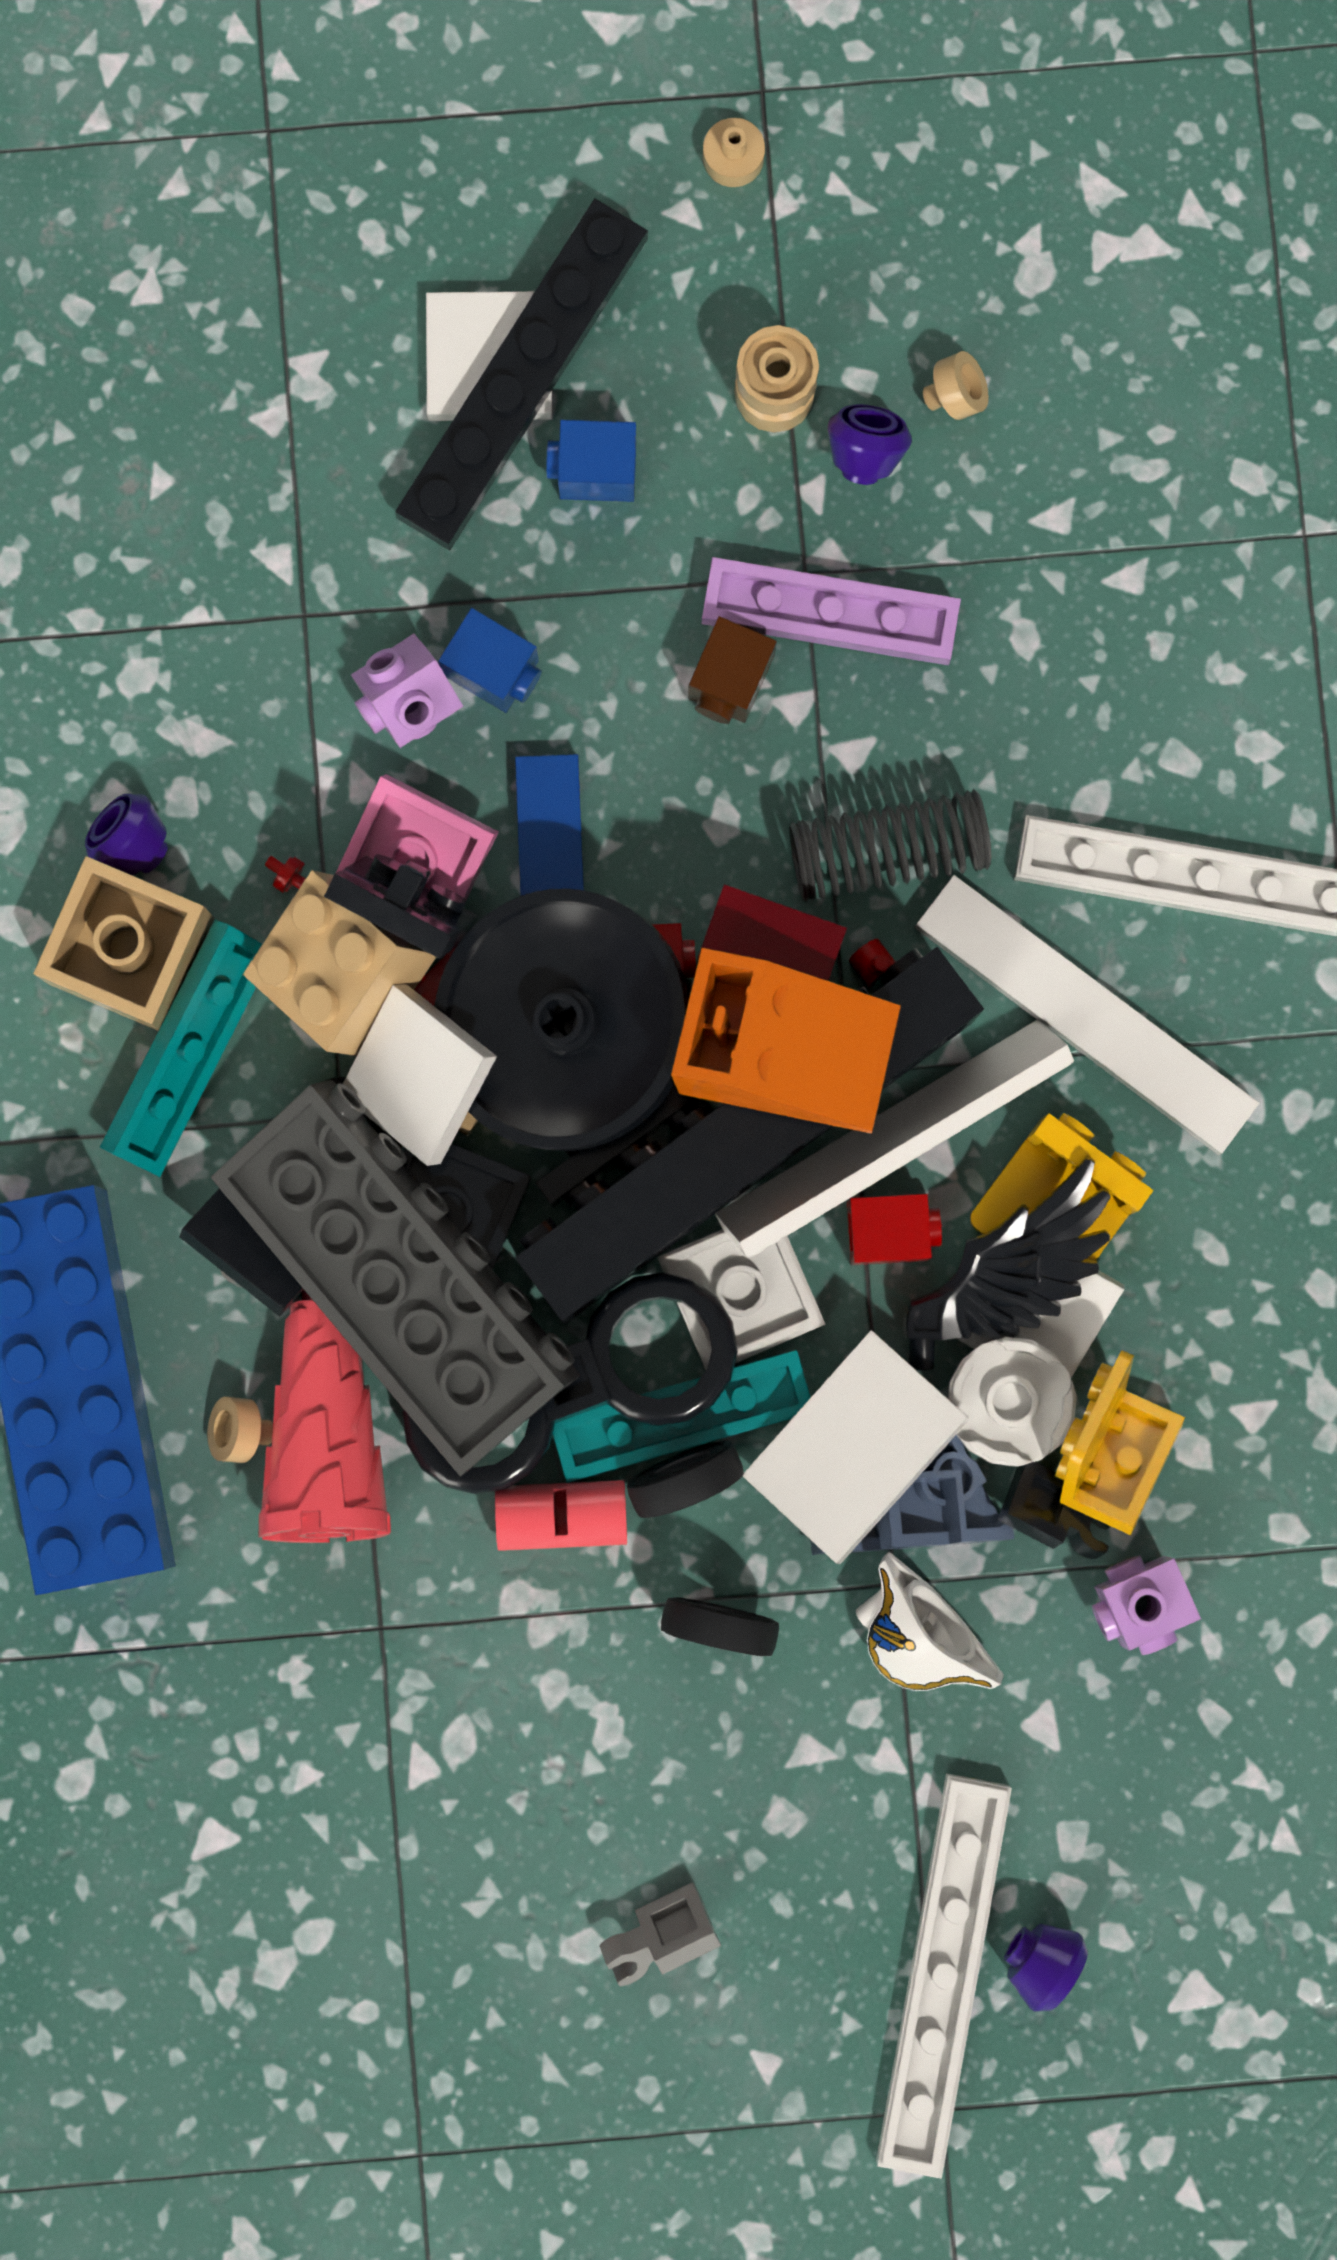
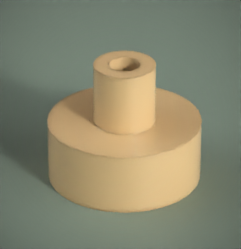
(733, 152)
(957, 386)
(237, 1430)

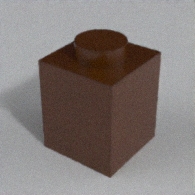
(730, 672)

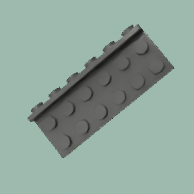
(396, 1274)

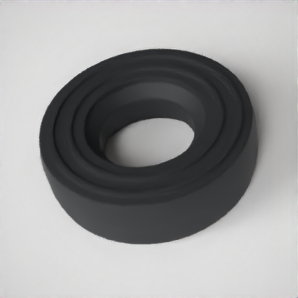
(685, 1479)
(719, 1626)

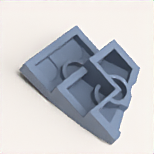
(939, 1509)

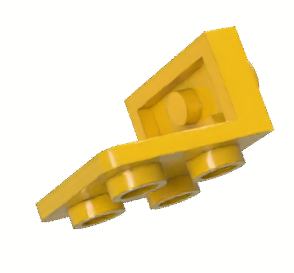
(1047, 1160)
(1115, 1449)

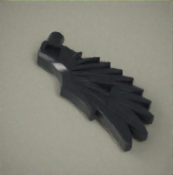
(1014, 1271)

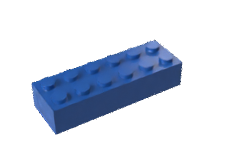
(75, 1396)

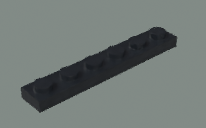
(522, 374)

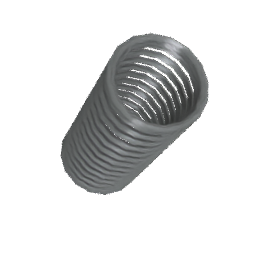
(804, 842)

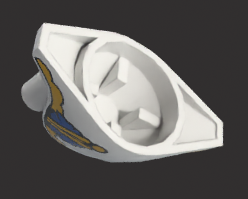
(919, 1636)

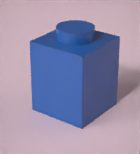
(594, 460)
(491, 661)

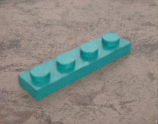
(184, 1051)
(754, 1398)

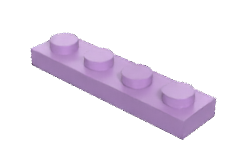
(832, 611)

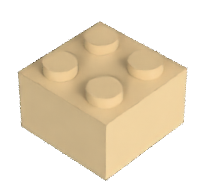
(123, 943)
(332, 967)

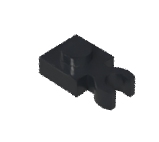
(1035, 1511)

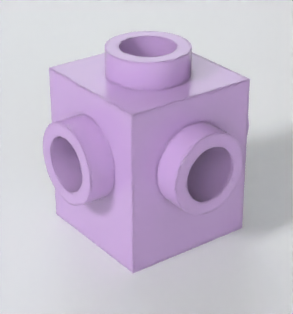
(404, 691)
(1167, 1604)

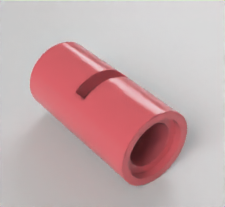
(561, 1515)

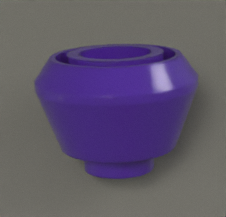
(867, 442)
(128, 835)
(1045, 1964)

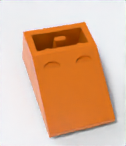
(784, 1042)

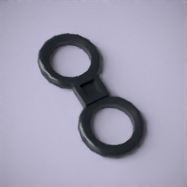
(600, 1384)

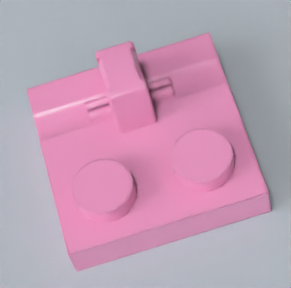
(421, 829)

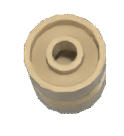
(776, 378)

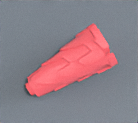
(322, 1461)

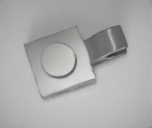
(669, 1934)

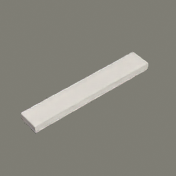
(1178, 875)
(1087, 1015)
(897, 1138)
(943, 1976)

